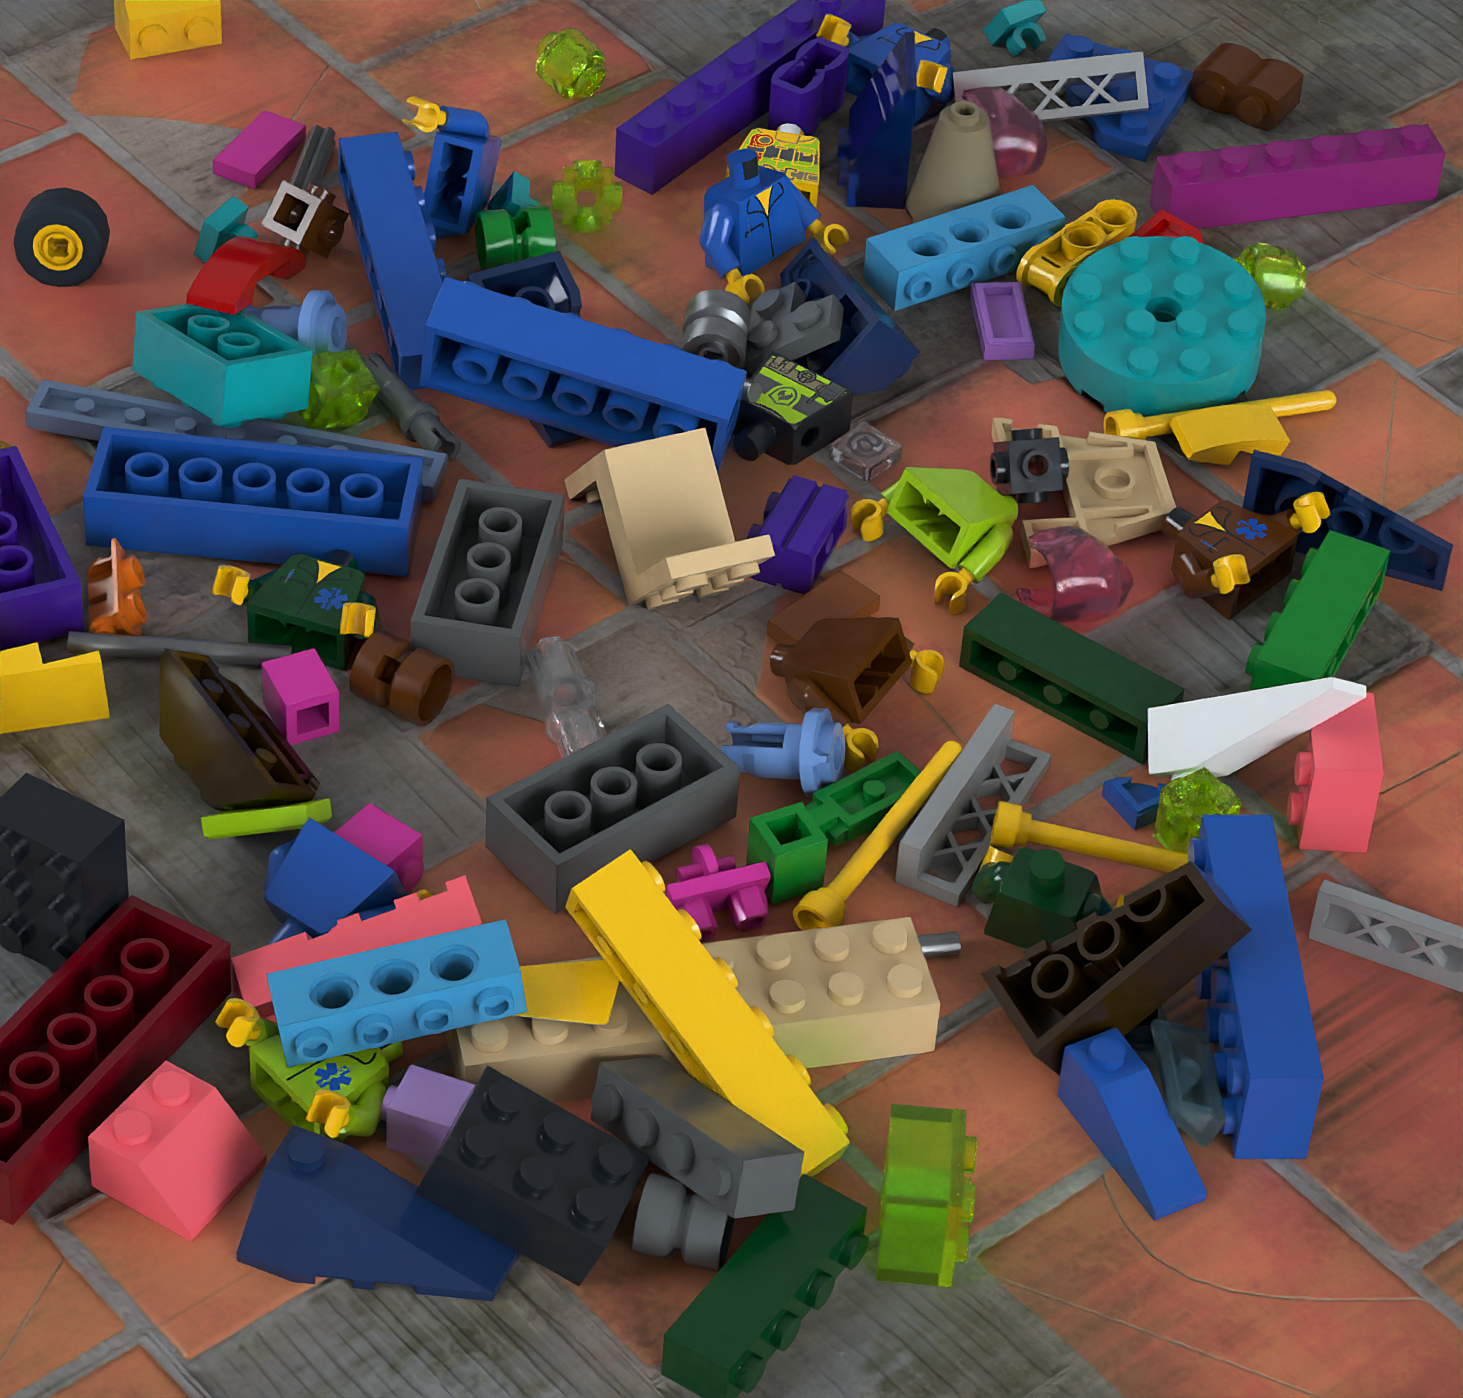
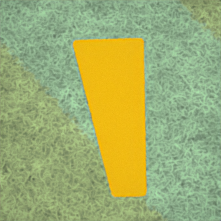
(570, 991)

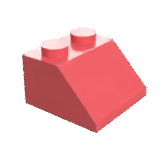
(1338, 781)
(174, 1152)

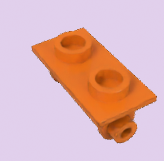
(115, 593)

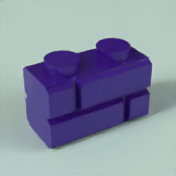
(803, 530)

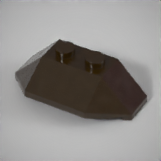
(226, 738)

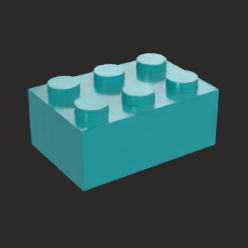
(222, 363)

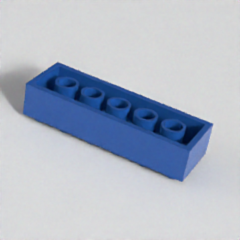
(574, 371)
(252, 500)
(1258, 997)

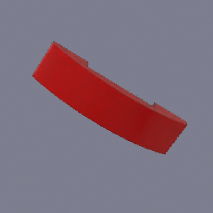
(231, 272)

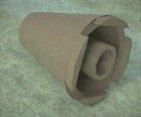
(956, 165)

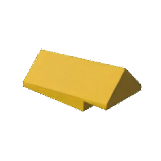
(49, 693)

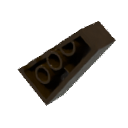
(1117, 963)

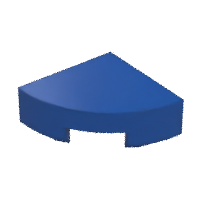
(1133, 801)

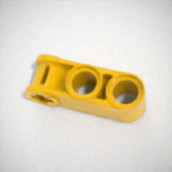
(1055, 259)

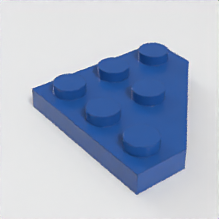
(1131, 132)

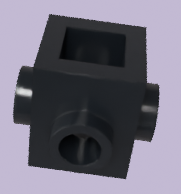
(1010, 465)

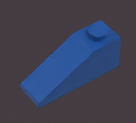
(1129, 1123)

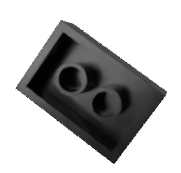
(57, 870)
(533, 1176)

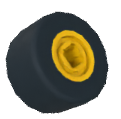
(61, 218)

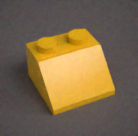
(167, 25)

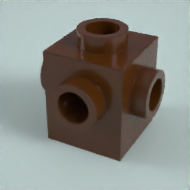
(306, 218)

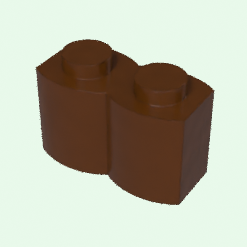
(1248, 87)

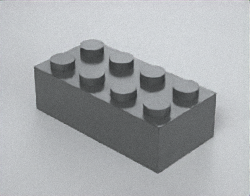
(489, 579)
(631, 790)

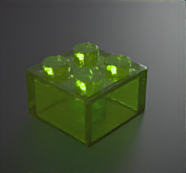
(925, 1195)

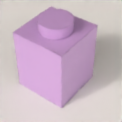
(422, 1111)

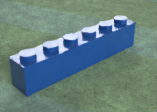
(392, 243)

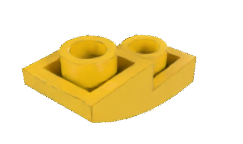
(1224, 430)

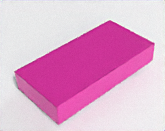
(259, 149)

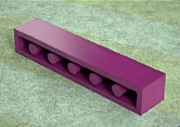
(1299, 176)

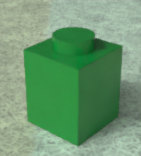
(792, 850)

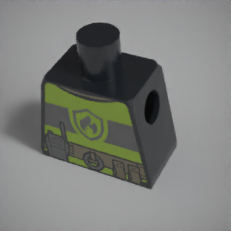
(794, 414)

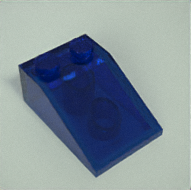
(879, 133)

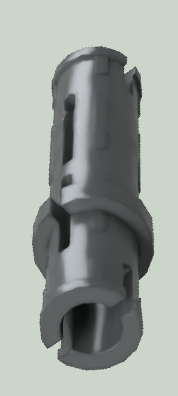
(415, 418)

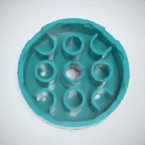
(1161, 326)

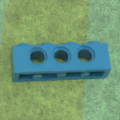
(958, 247)
(397, 993)

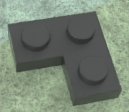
(790, 325)

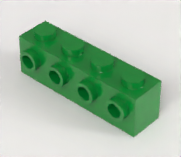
(1320, 613)

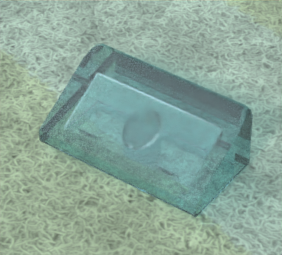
(1188, 1079)

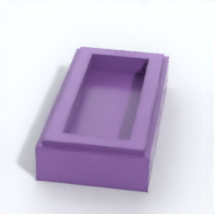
(1002, 321)

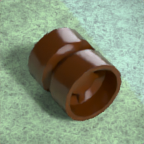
(399, 676)

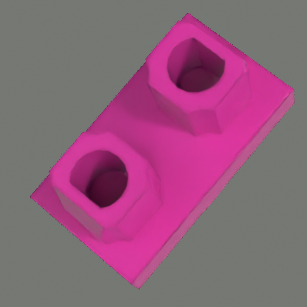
(718, 885)

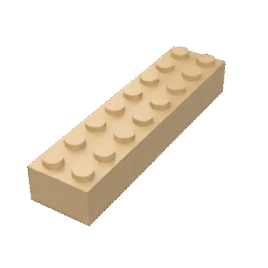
(825, 991)

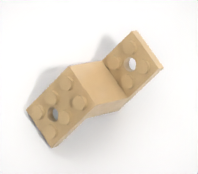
(668, 519)

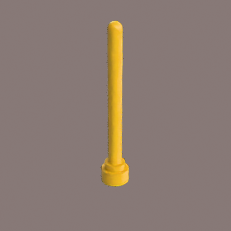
(1134, 425)
(1016, 827)
(827, 905)

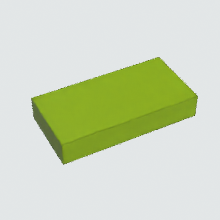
(265, 819)

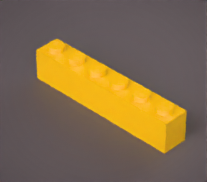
(699, 1009)

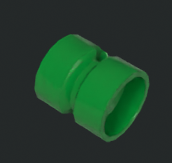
(509, 238)

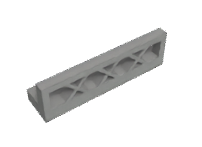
(1062, 74)
(956, 796)
(1389, 934)

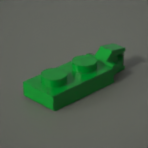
(862, 798)

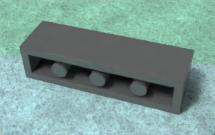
(697, 1136)

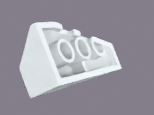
(1241, 726)

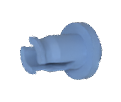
(315, 323)
(791, 751)

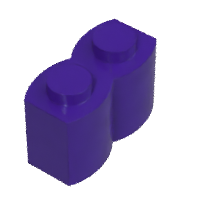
(809, 86)

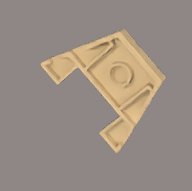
(1111, 489)

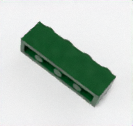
(1065, 674)
(765, 1293)

